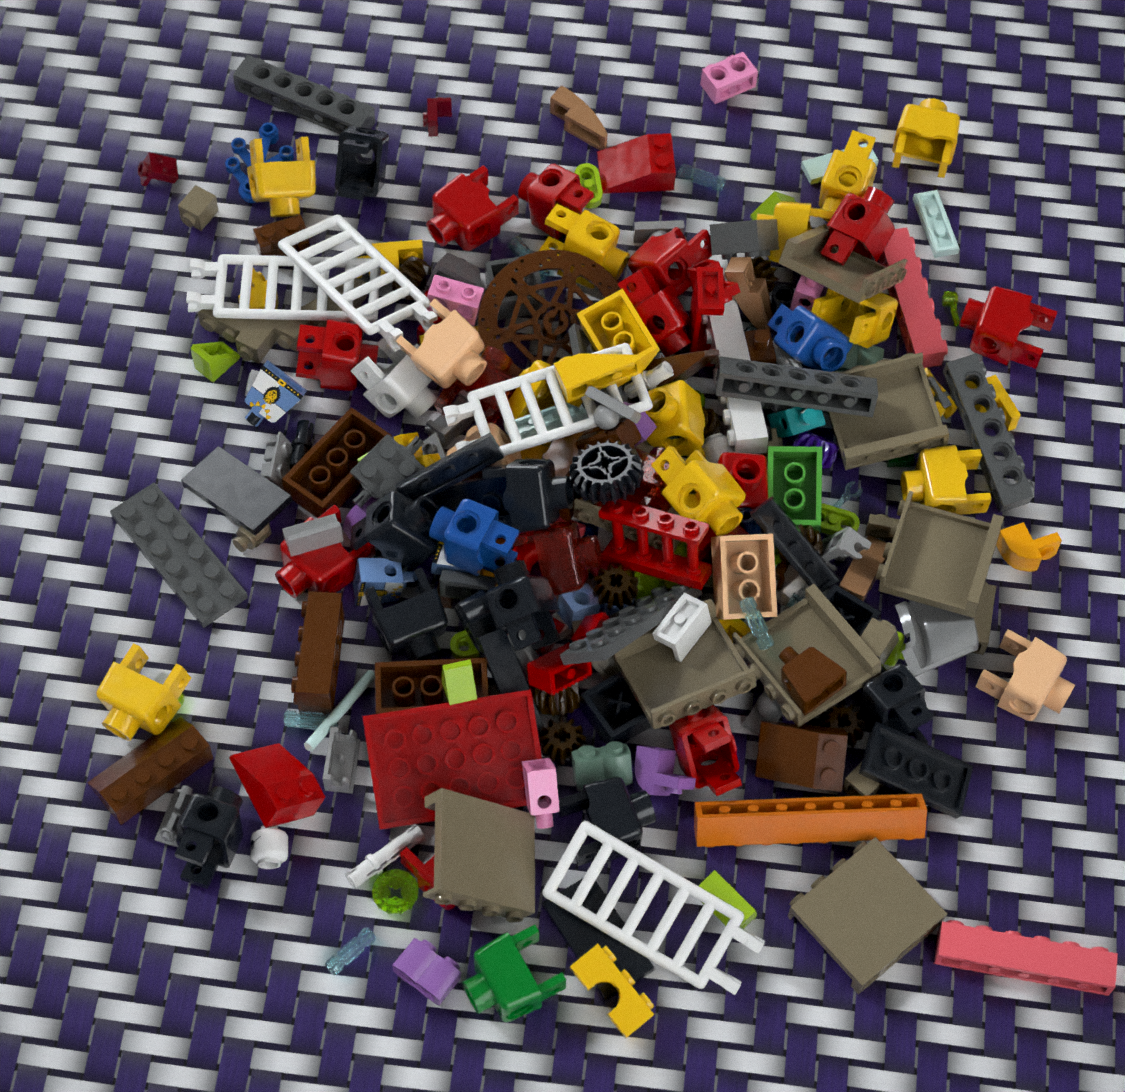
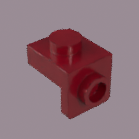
(436, 108)
(158, 168)

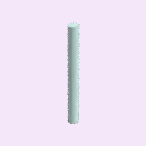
(339, 710)

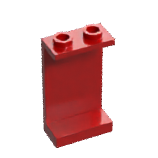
(706, 300)

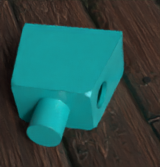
(797, 420)

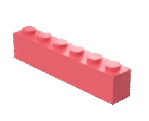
(915, 308)
(1026, 957)

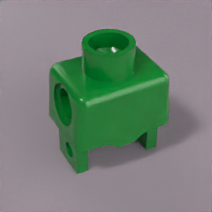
(505, 979)

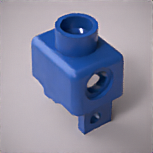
(822, 344)
(472, 536)

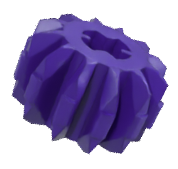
(829, 448)

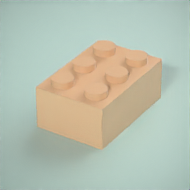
(743, 569)

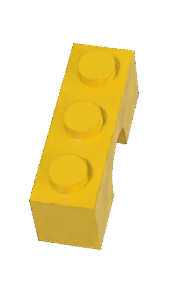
(598, 967)

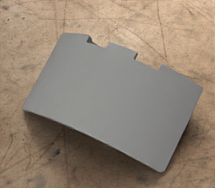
(935, 636)

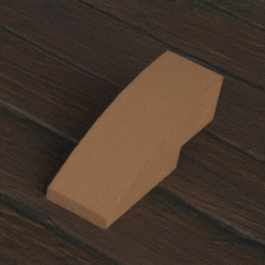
(578, 118)
(754, 294)
(862, 572)

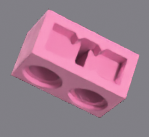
(729, 77)
(456, 296)

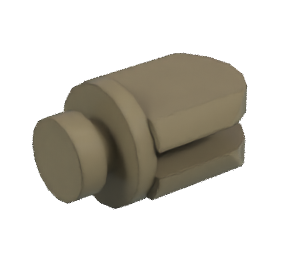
(246, 540)

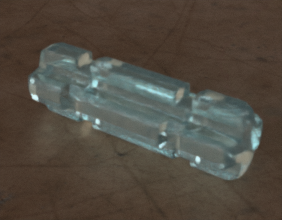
(702, 177)
(756, 623)
(304, 719)
(350, 951)

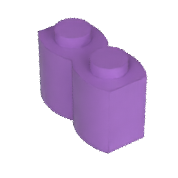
(427, 970)

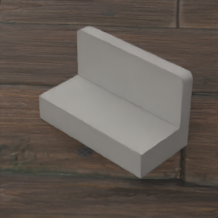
(313, 535)

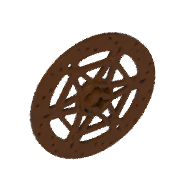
(522, 290)

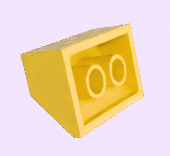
(617, 322)

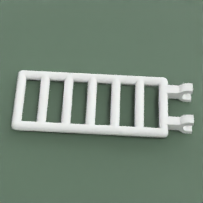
(215, 302)
(384, 325)
(455, 413)
(624, 935)

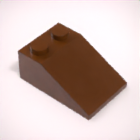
(684, 364)
(802, 755)

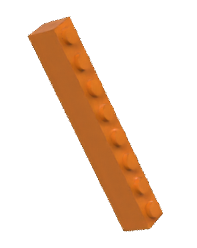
(809, 820)

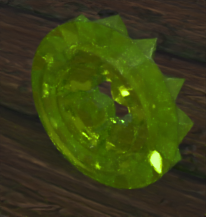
(395, 878)

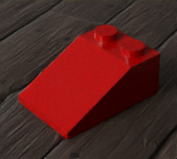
(638, 165)
(277, 784)

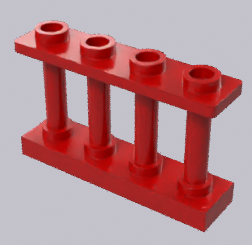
(649, 560)

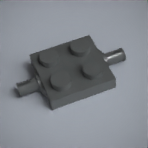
(385, 467)

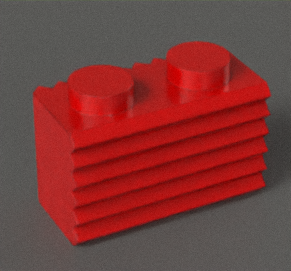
(552, 676)

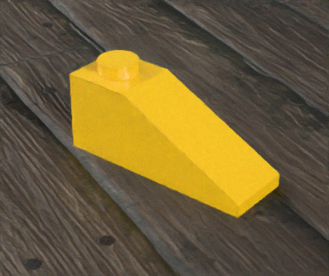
(596, 370)

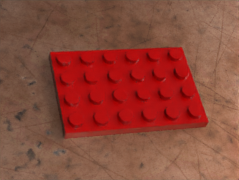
(454, 747)

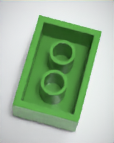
(797, 482)

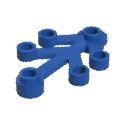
(269, 135)

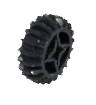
(590, 467)

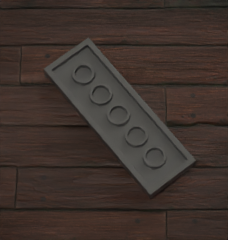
(179, 555)
(627, 627)

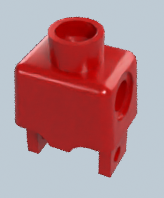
(466, 212)
(860, 226)
(662, 251)
(652, 301)
(999, 323)
(321, 569)

